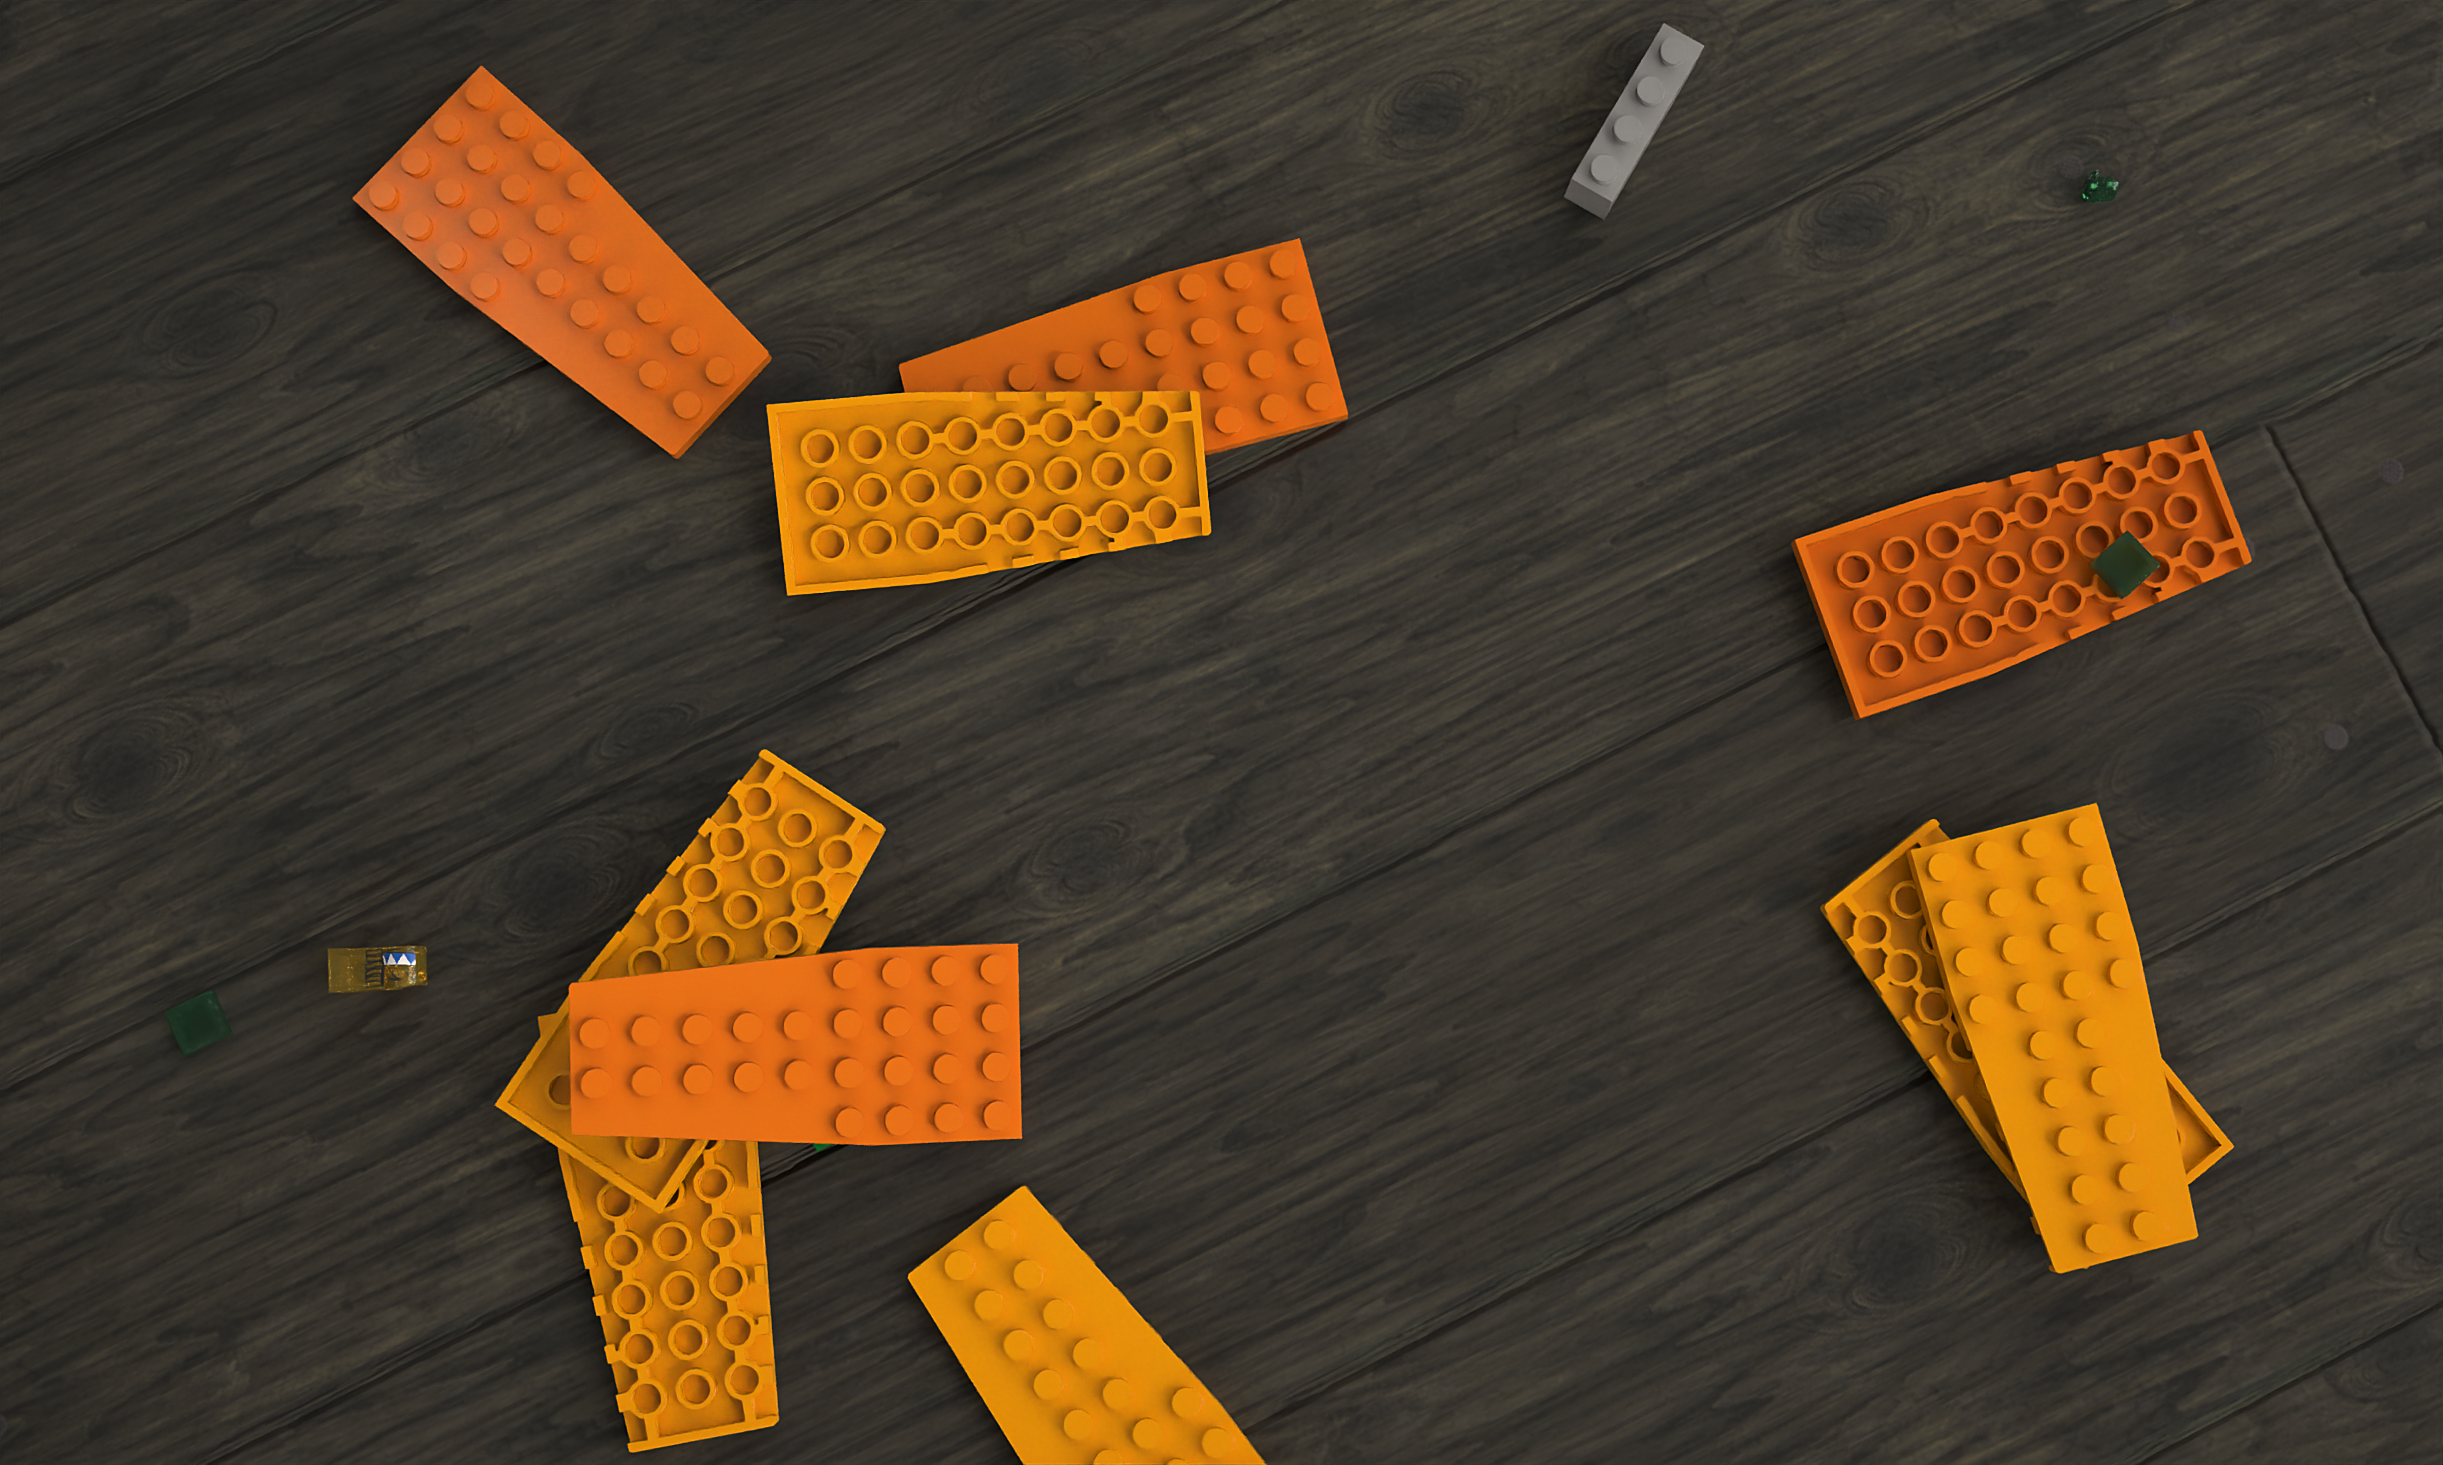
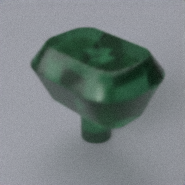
(2099, 188)

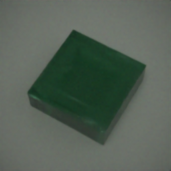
(2124, 564)
(198, 1023)

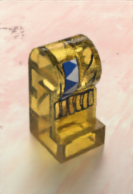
(376, 969)

